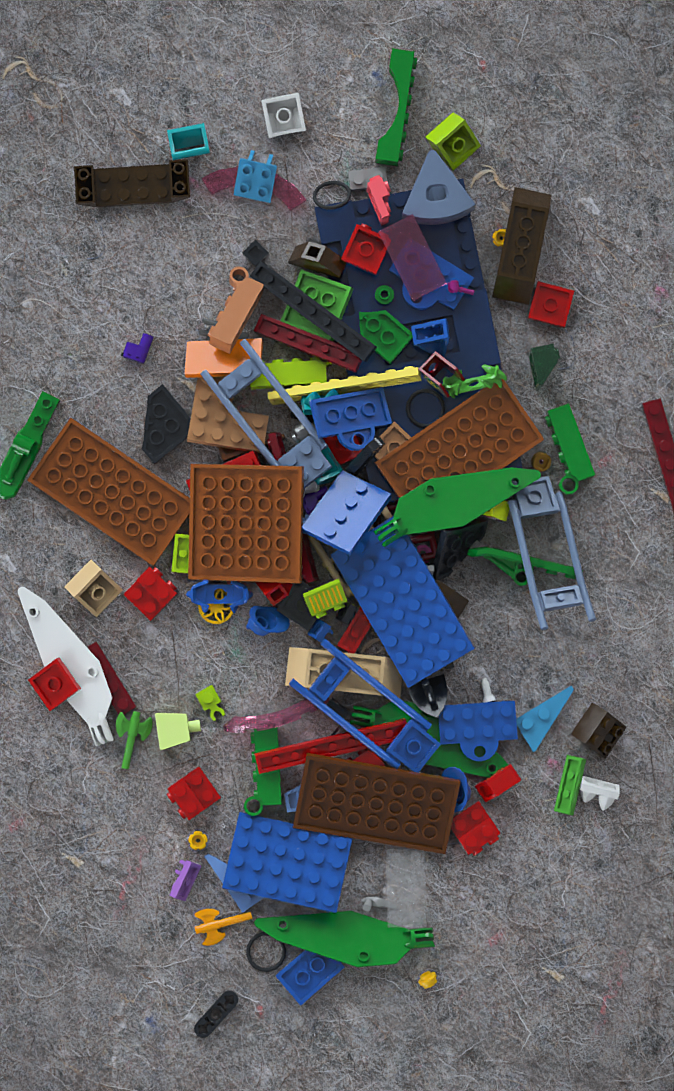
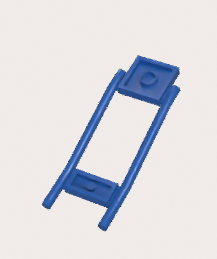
(411, 746)

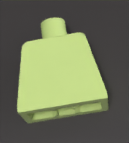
(174, 729)

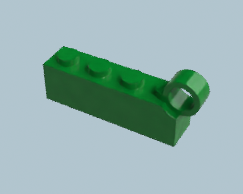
(570, 445)
(268, 783)

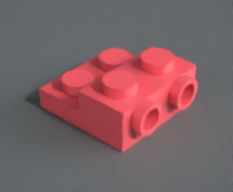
(379, 194)

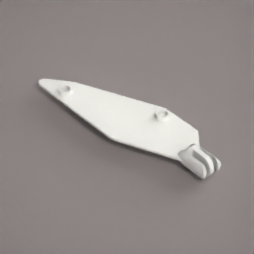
(57, 640)

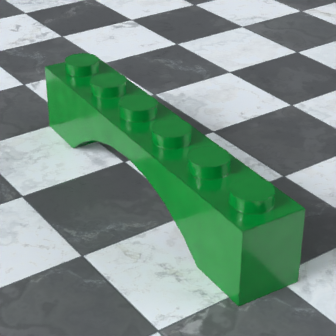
(400, 69)

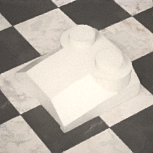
(283, 115)

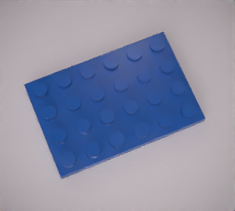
(287, 863)

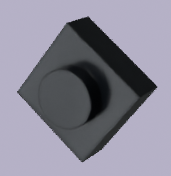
(255, 253)
(347, 613)

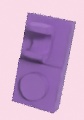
(185, 880)

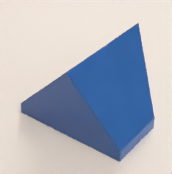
(432, 336)

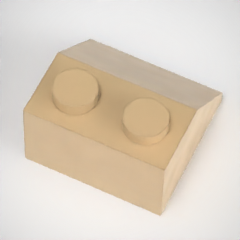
(93, 588)

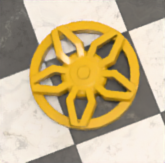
(216, 609)

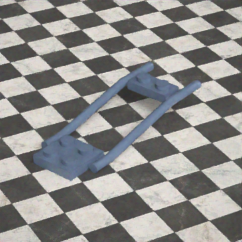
(305, 453)
(540, 500)

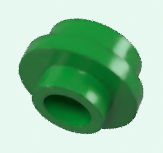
(388, 299)

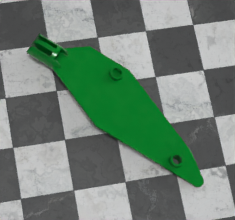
(453, 501)
(447, 754)
(347, 937)

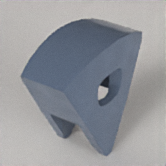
(437, 194)

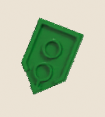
(385, 333)

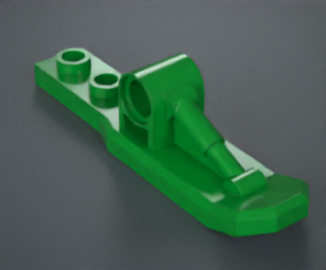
(26, 446)
(512, 563)

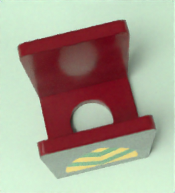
(440, 363)

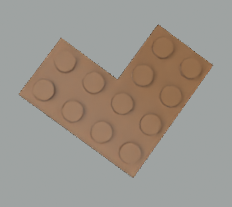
(215, 426)

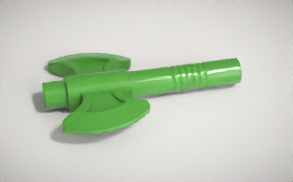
(133, 727)

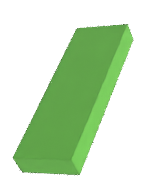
(570, 785)

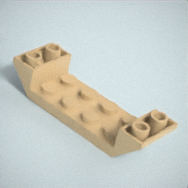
(308, 664)

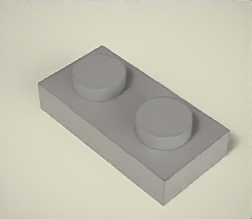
(359, 178)

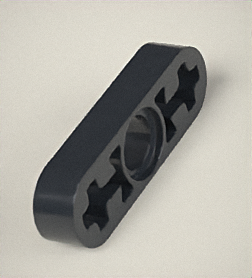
(229, 1006)

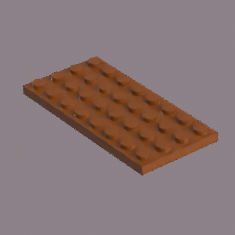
(471, 438)
(111, 491)

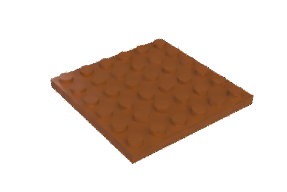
(246, 523)

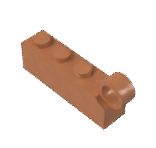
(237, 311)

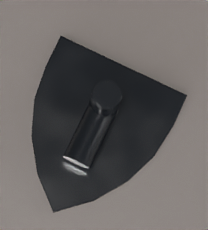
(430, 695)

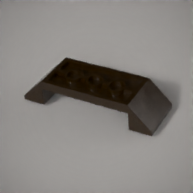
(132, 184)
(522, 246)

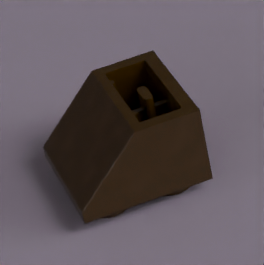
(598, 730)

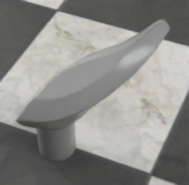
(373, 901)

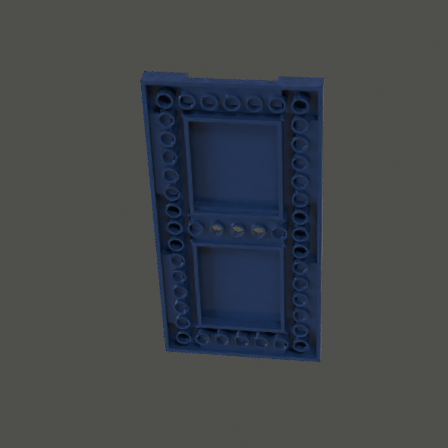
(469, 325)

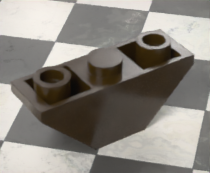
(318, 259)

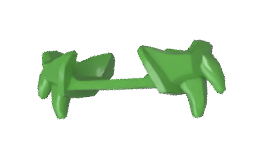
(455, 386)

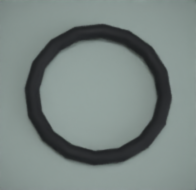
(332, 183)
(419, 392)
(258, 967)

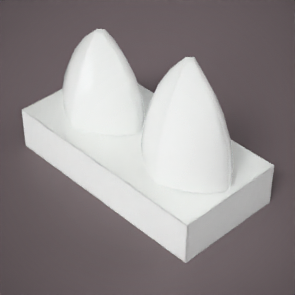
(607, 791)

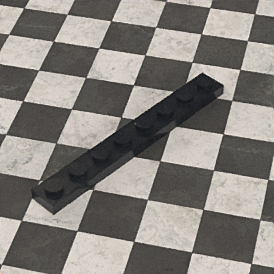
(313, 311)

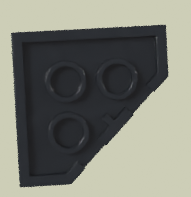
(164, 424)
(455, 544)

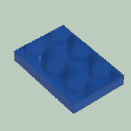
(308, 974)

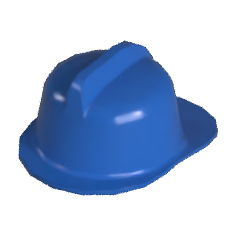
(267, 620)
(464, 790)

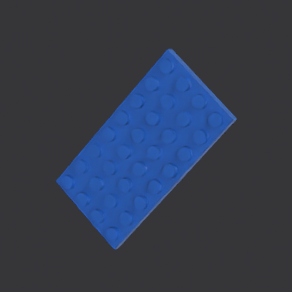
(404, 605)

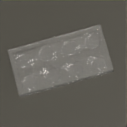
(406, 888)

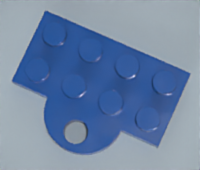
(440, 294)
(351, 416)
(478, 726)

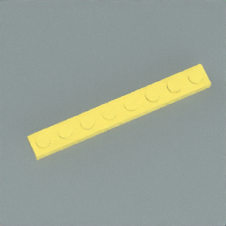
(351, 384)

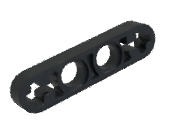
(365, 456)

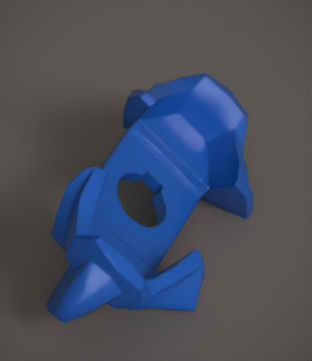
(204, 594)

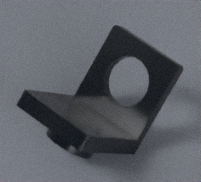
(339, 709)

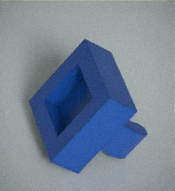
(320, 630)

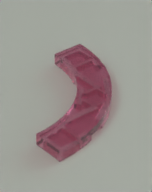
(282, 188)
(271, 720)

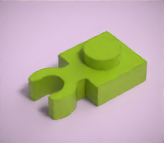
(209, 699)

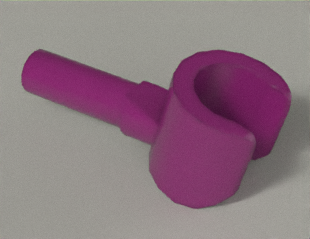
(453, 287)

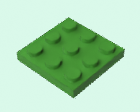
(324, 291)

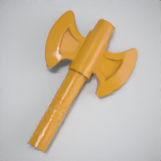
(211, 925)

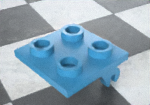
(255, 179)

